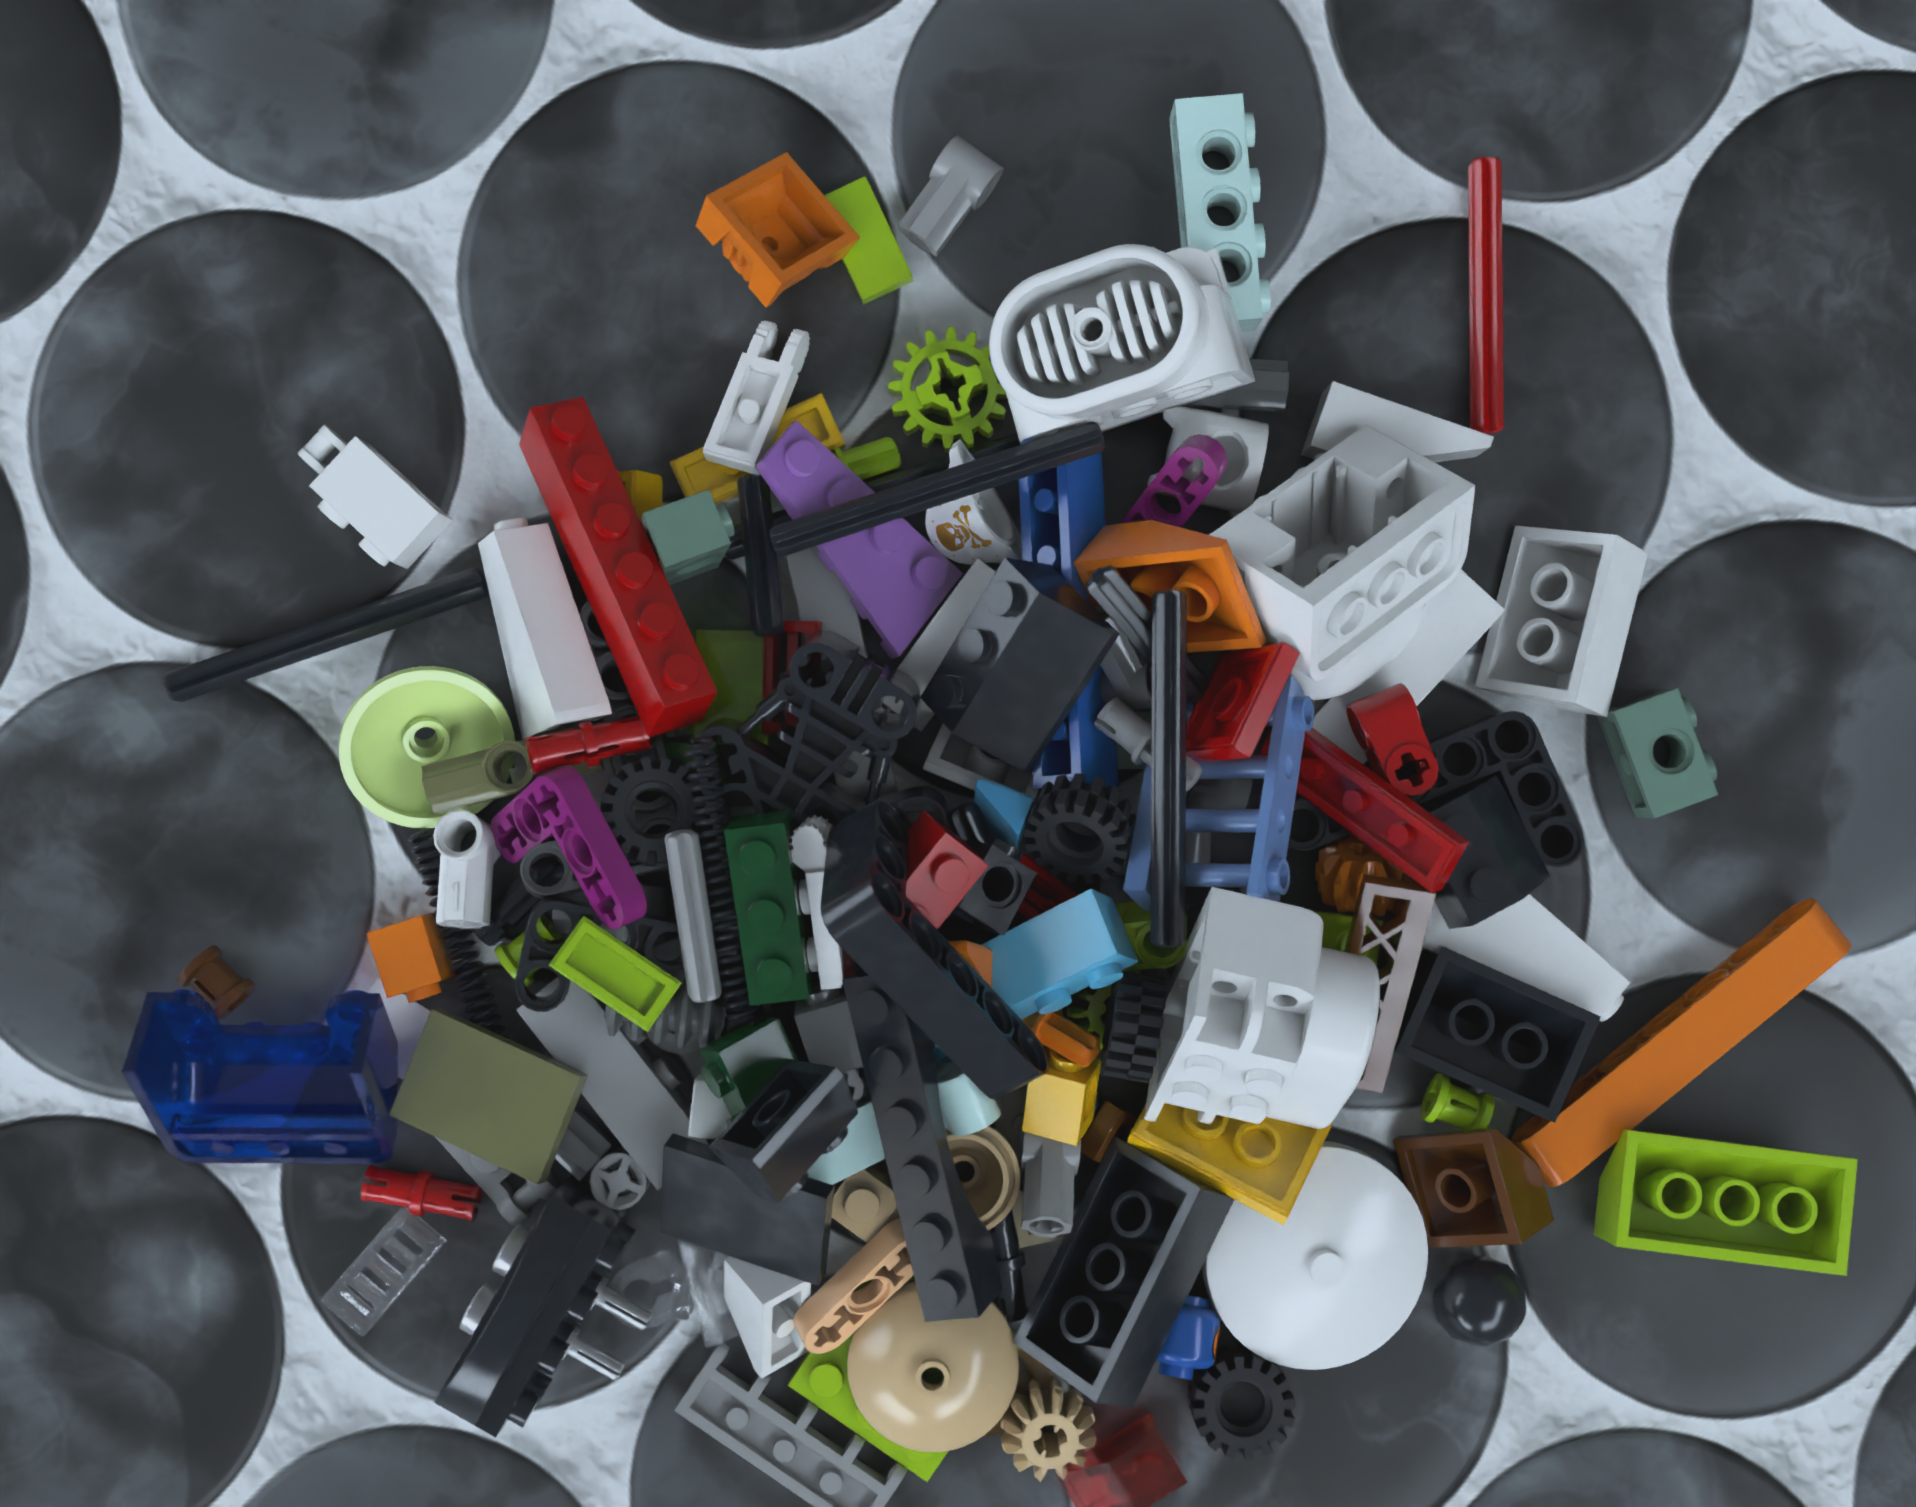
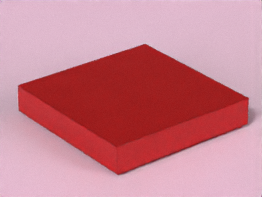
(1238, 702)

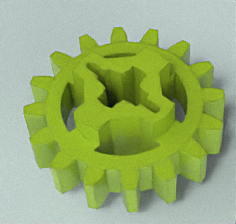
(925, 398)

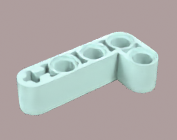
(963, 1111)

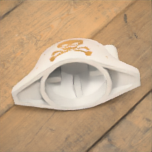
(973, 524)

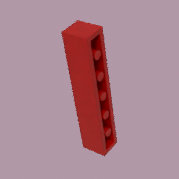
(616, 566)

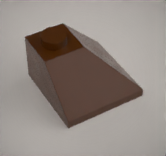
(1473, 1188)

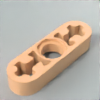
(837, 1309)

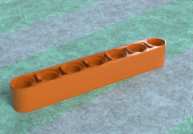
(1684, 1040)

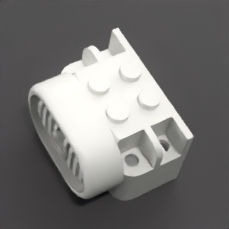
(1117, 339)
(1351, 556)
(1263, 1017)

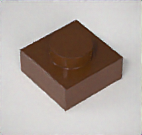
(1108, 1122)

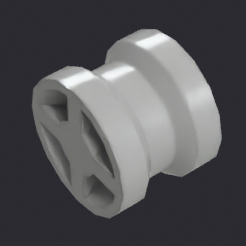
(616, 1188)

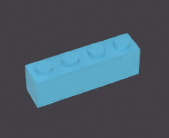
(1059, 955)

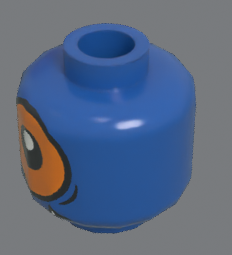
(1191, 1340)

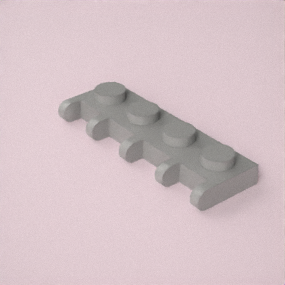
(782, 1442)

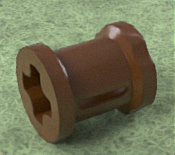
(216, 982)

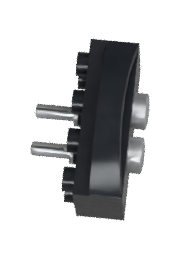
(525, 1320)

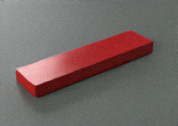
(1377, 812)

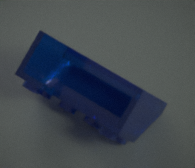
(264, 1087)

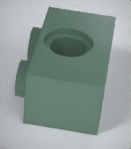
(689, 535)
(1631, 735)

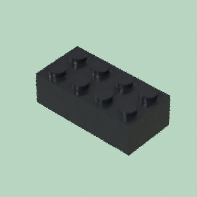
(1122, 1274)

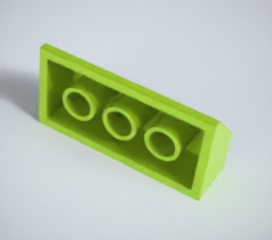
(1727, 1202)

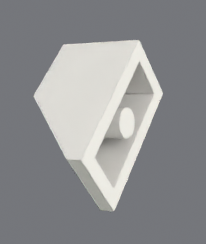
(764, 1313)

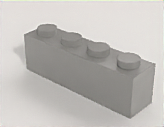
(624, 1081)

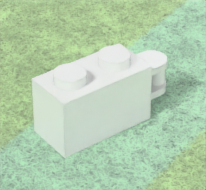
(373, 498)

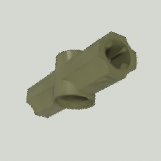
(478, 776)

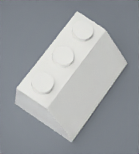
(1562, 619)

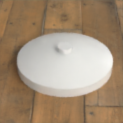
(1329, 1277)

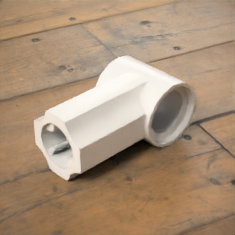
(464, 875)

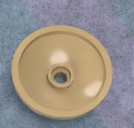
(897, 1347)

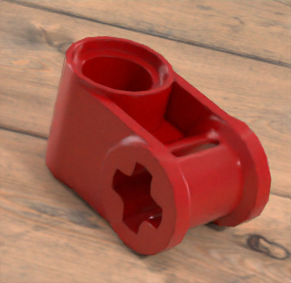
(1392, 733)

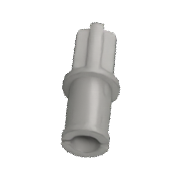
(1134, 736)

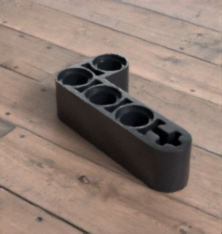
(642, 933)

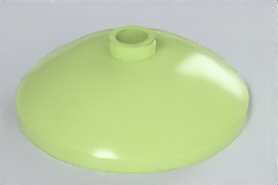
(384, 756)

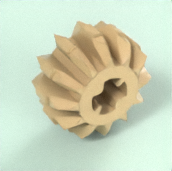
(1054, 1449)

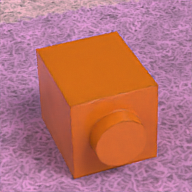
(411, 957)

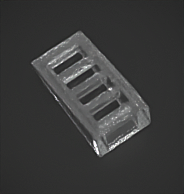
(351, 1307)

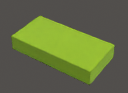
(875, 259)
(615, 974)

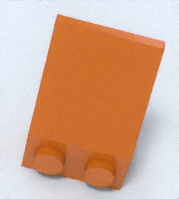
(1169, 557)

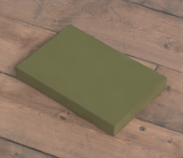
(488, 1095)

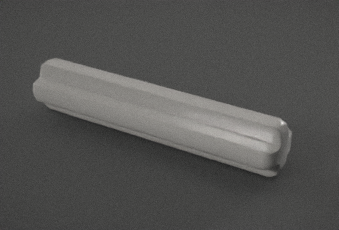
(693, 915)

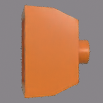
(775, 227)

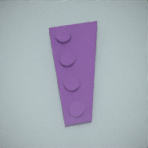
(886, 568)

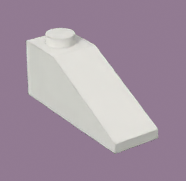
(1346, 410)

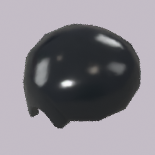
(1480, 1301)

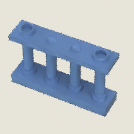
(1269, 871)

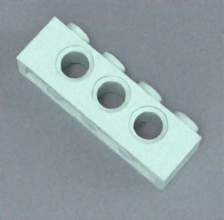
(1221, 126)

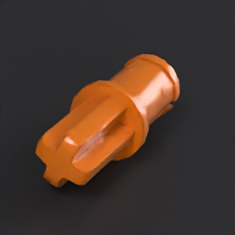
(1064, 1037)

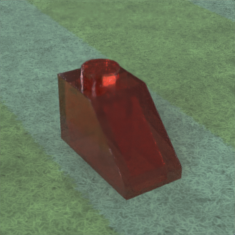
(1127, 1469)

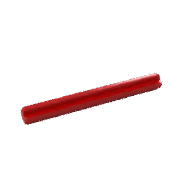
(1485, 295)

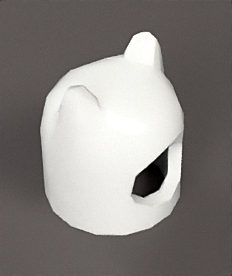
(1243, 442)

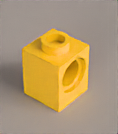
(1062, 1100)

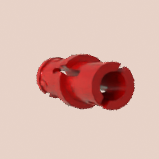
(587, 744)
(421, 1193)

